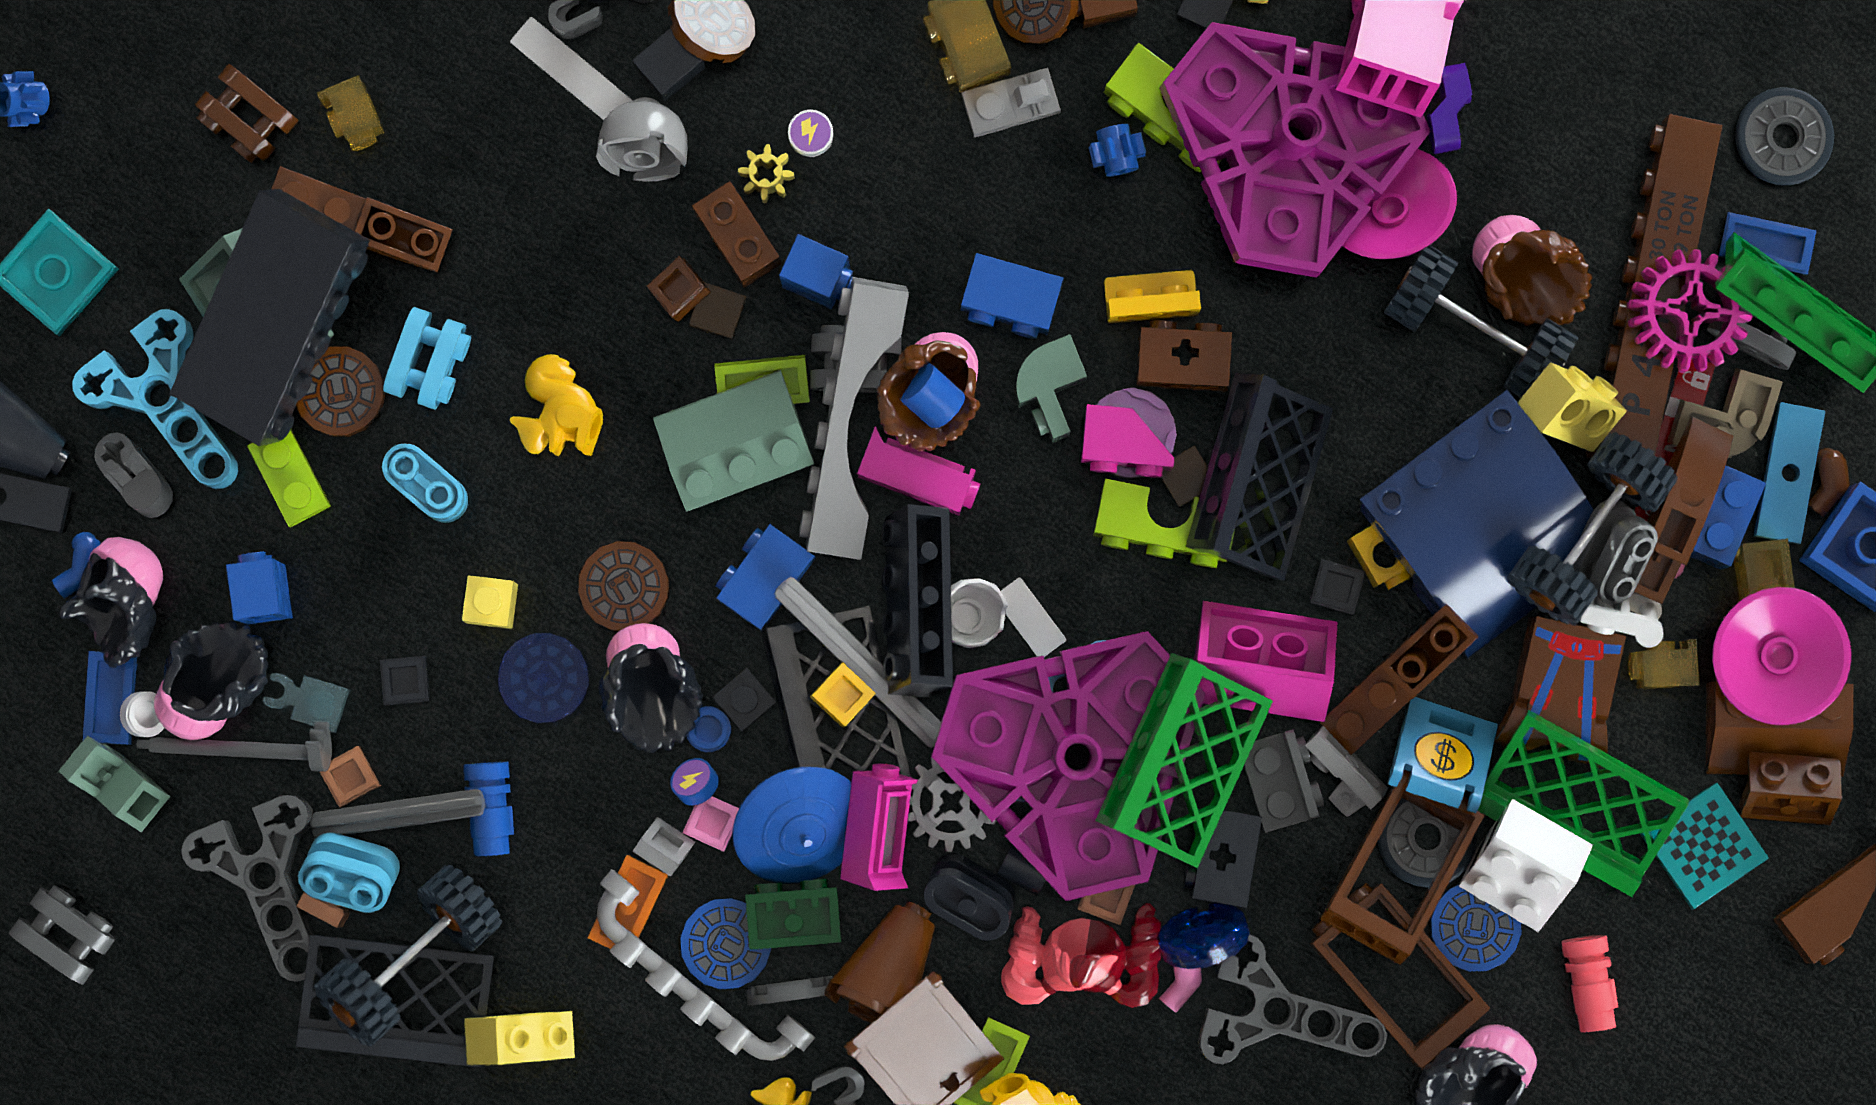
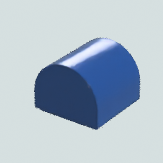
(933, 397)

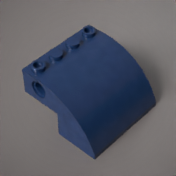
(1472, 511)

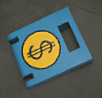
(1443, 753)

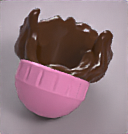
(1531, 271)
(954, 359)

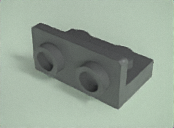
(1281, 782)

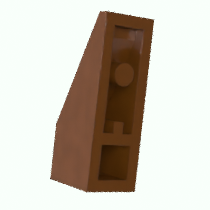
(1830, 911)

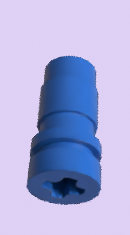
(491, 829)

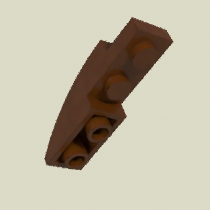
(388, 228)
(1681, 516)
(1399, 678)

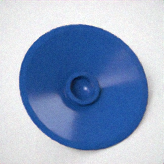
(794, 825)

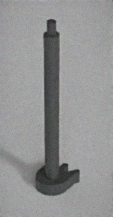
(316, 751)

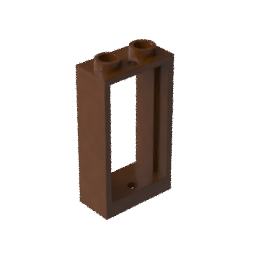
(1367, 926)
(1444, 1032)

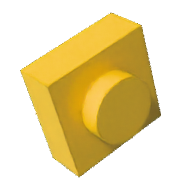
(842, 695)

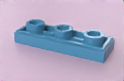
(1793, 445)

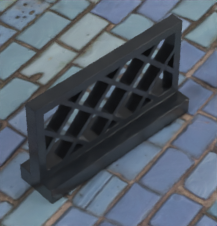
(1235, 466)
(795, 703)
(397, 1042)

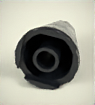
(27, 439)

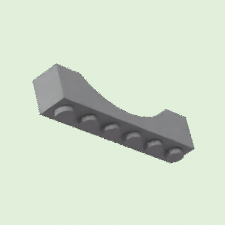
(871, 325)

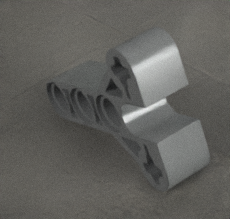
(279, 851)
(1253, 1026)

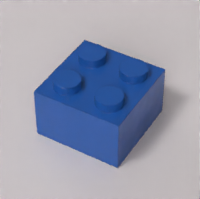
(1847, 546)

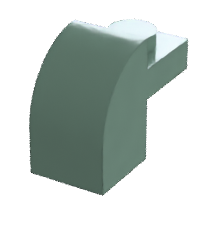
(1043, 374)
(115, 783)

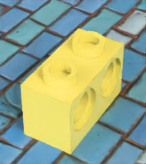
(1572, 406)
(519, 1038)

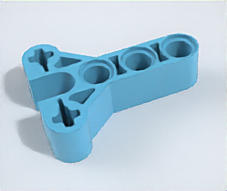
(134, 394)

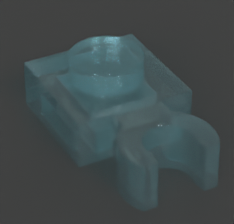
(312, 701)

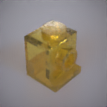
(352, 113)
(1665, 666)

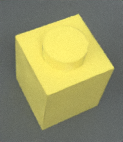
(490, 602)

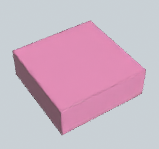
(712, 823)

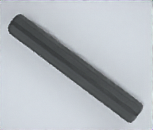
(399, 813)

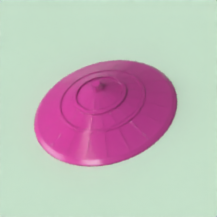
(1408, 213)
(1781, 656)

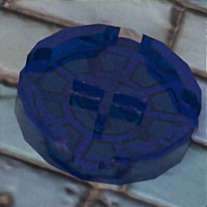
(543, 678)
(1204, 937)

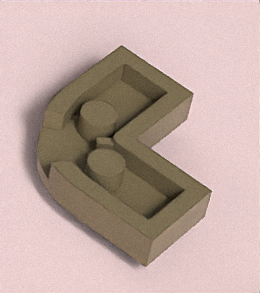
(1744, 414)

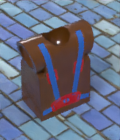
(1567, 679)

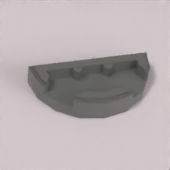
(787, 990)

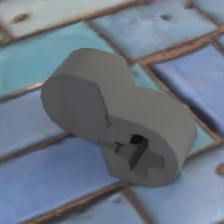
(148, 490)

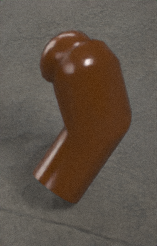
(1834, 480)

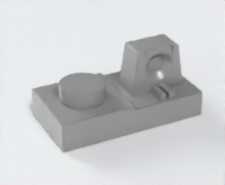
(1010, 102)
(1358, 783)

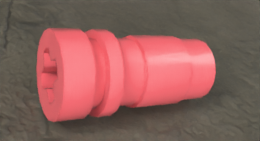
(1591, 988)

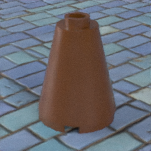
(885, 963)

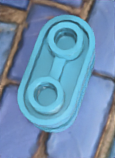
(435, 384)
(425, 483)
(349, 872)

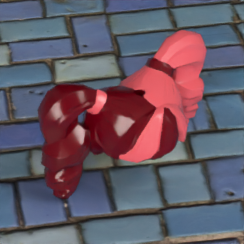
(1083, 957)

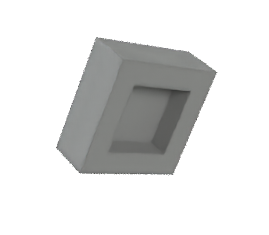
(663, 846)

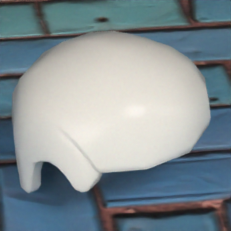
(976, 612)

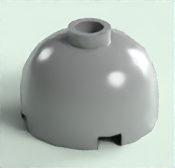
(644, 140)

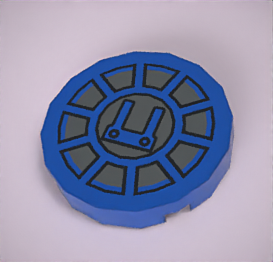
(1472, 931)
(718, 945)

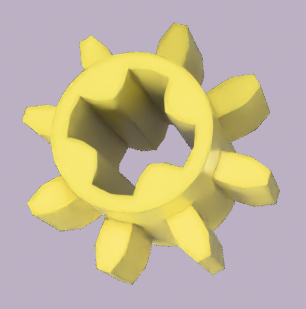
(768, 162)

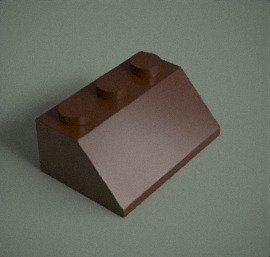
(1735, 735)

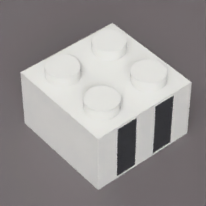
(1525, 865)

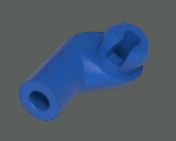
(70, 580)

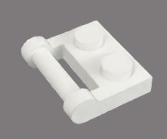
(1642, 623)

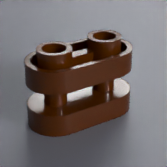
(249, 141)

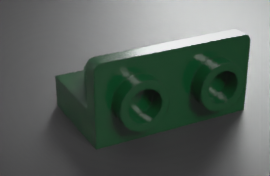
(793, 917)

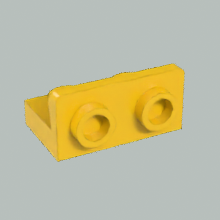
(1151, 296)

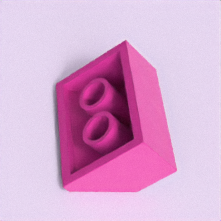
(1270, 654)

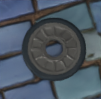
(1756, 141)
(1404, 855)

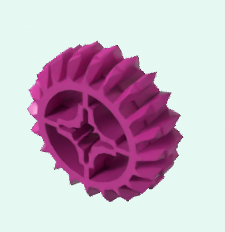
(1648, 307)

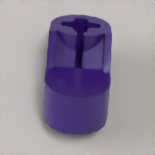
(1443, 122)

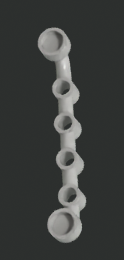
(697, 1004)

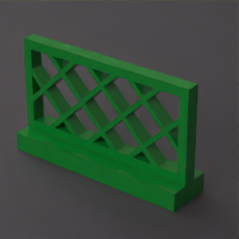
(1798, 312)
(1157, 736)
(1605, 860)

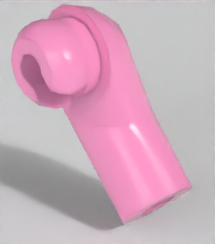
(1182, 988)

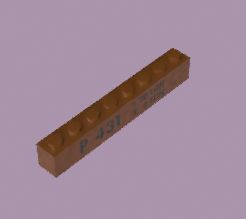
(1670, 222)

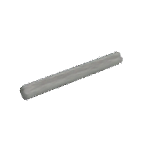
(856, 657)

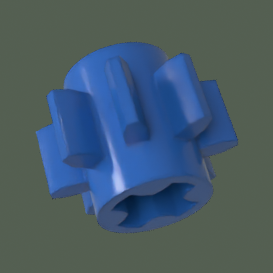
(22, 98)
(1117, 150)

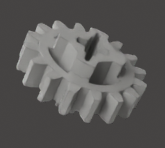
(928, 822)

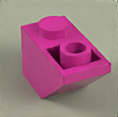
(1122, 439)

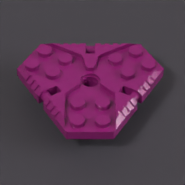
(1284, 194)
(1009, 740)

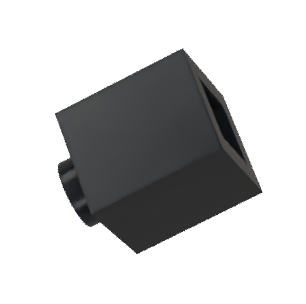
(667, 65)

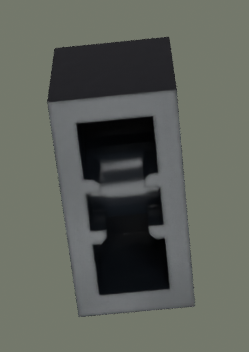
(1234, 881)

